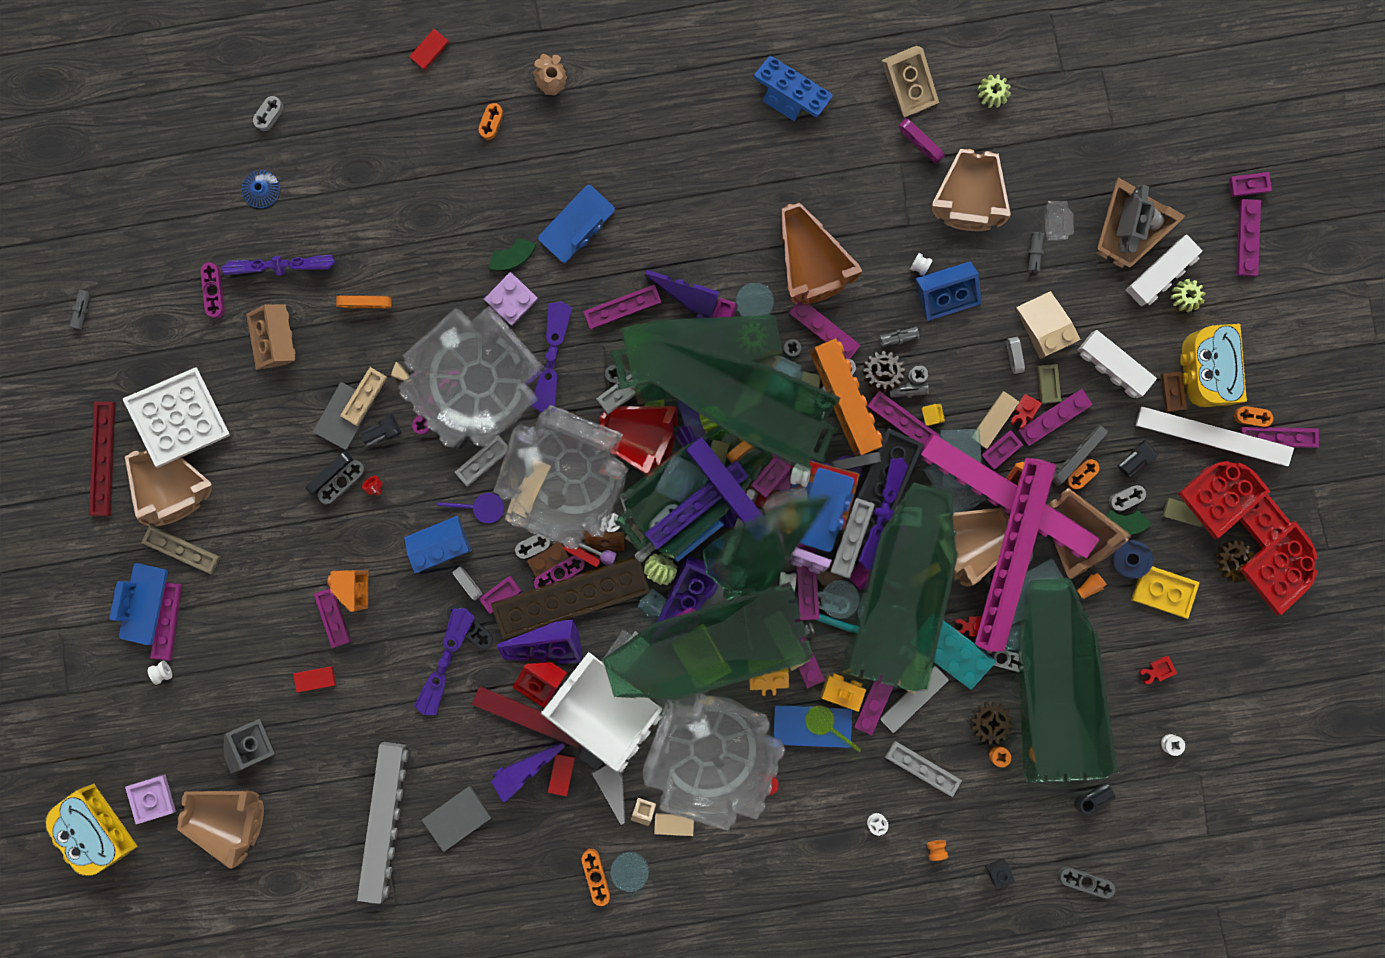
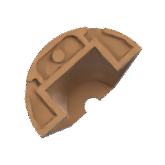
(973, 193)
(1108, 240)
(164, 492)
(1109, 533)
(978, 542)
(222, 822)

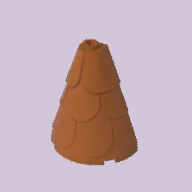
(813, 258)

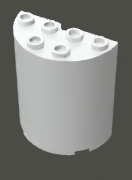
(597, 719)

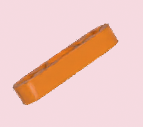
(363, 302)
(604, 889)

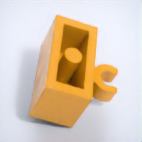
(771, 681)
(843, 692)

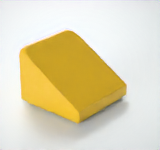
(933, 414)

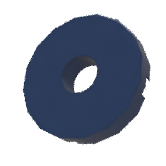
(1133, 571)

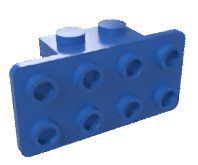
(790, 91)
(576, 224)
(830, 521)
(139, 603)

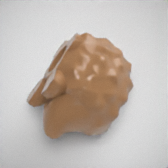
(549, 74)

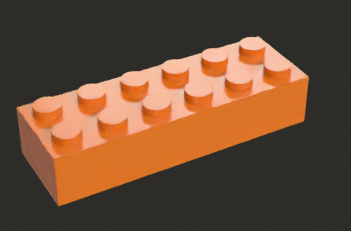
(851, 408)

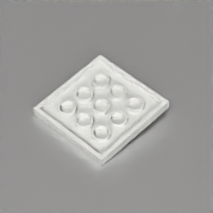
(176, 417)

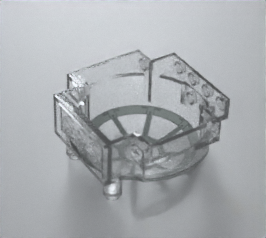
(470, 377)
(578, 477)
(712, 760)

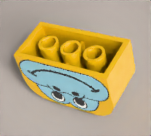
(1214, 366)
(88, 831)

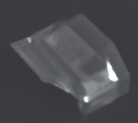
(1058, 221)

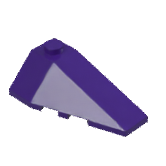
(696, 299)
(689, 589)
(551, 642)
(513, 777)

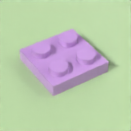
(511, 299)
(814, 562)
(150, 799)

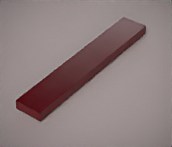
(102, 458)
(519, 714)

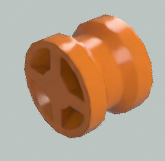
(997, 753)
(937, 850)

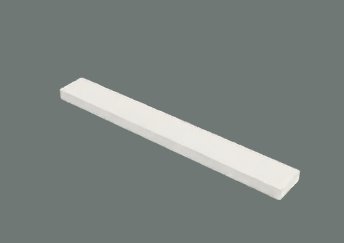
(1214, 436)

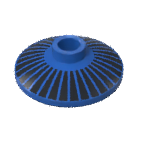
(266, 195)

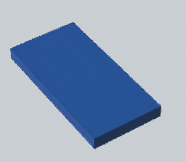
(792, 729)

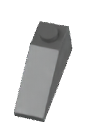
(613, 789)

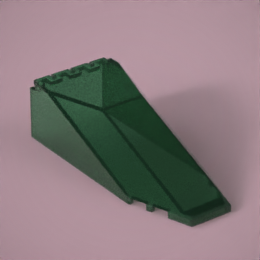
(906, 593)
(711, 647)
(1062, 689)

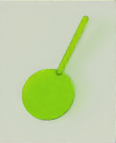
(821, 721)

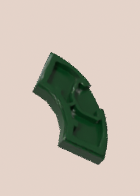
(512, 257)
(1130, 523)

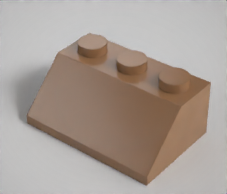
(270, 336)

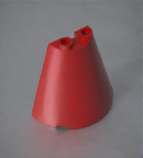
(646, 434)

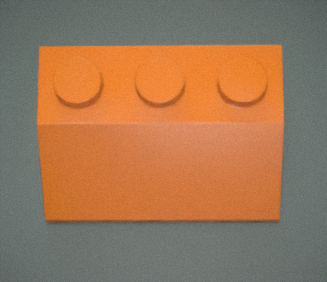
(350, 588)

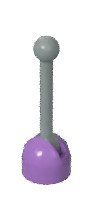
(607, 557)

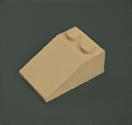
(910, 80)
(1047, 324)

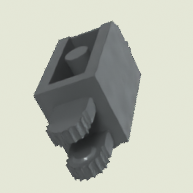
(1135, 219)

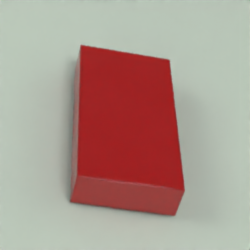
(429, 49)
(584, 555)
(314, 679)
(561, 774)

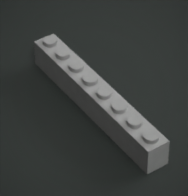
(381, 823)

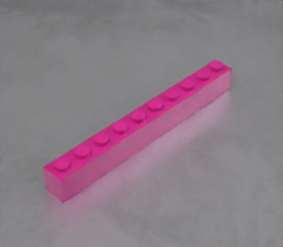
(1003, 492)
(1015, 554)

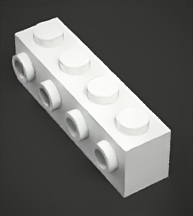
(1166, 268)
(1116, 364)

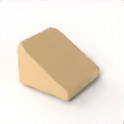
(399, 372)
(643, 811)

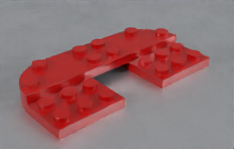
(1287, 557)

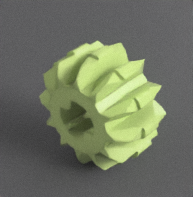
(987, 93)
(1180, 295)
(660, 569)

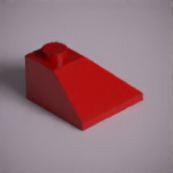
(539, 681)

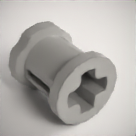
(923, 376)

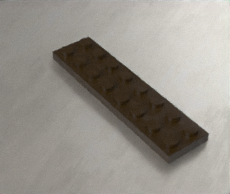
(570, 597)

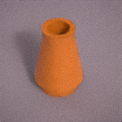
(1091, 586)

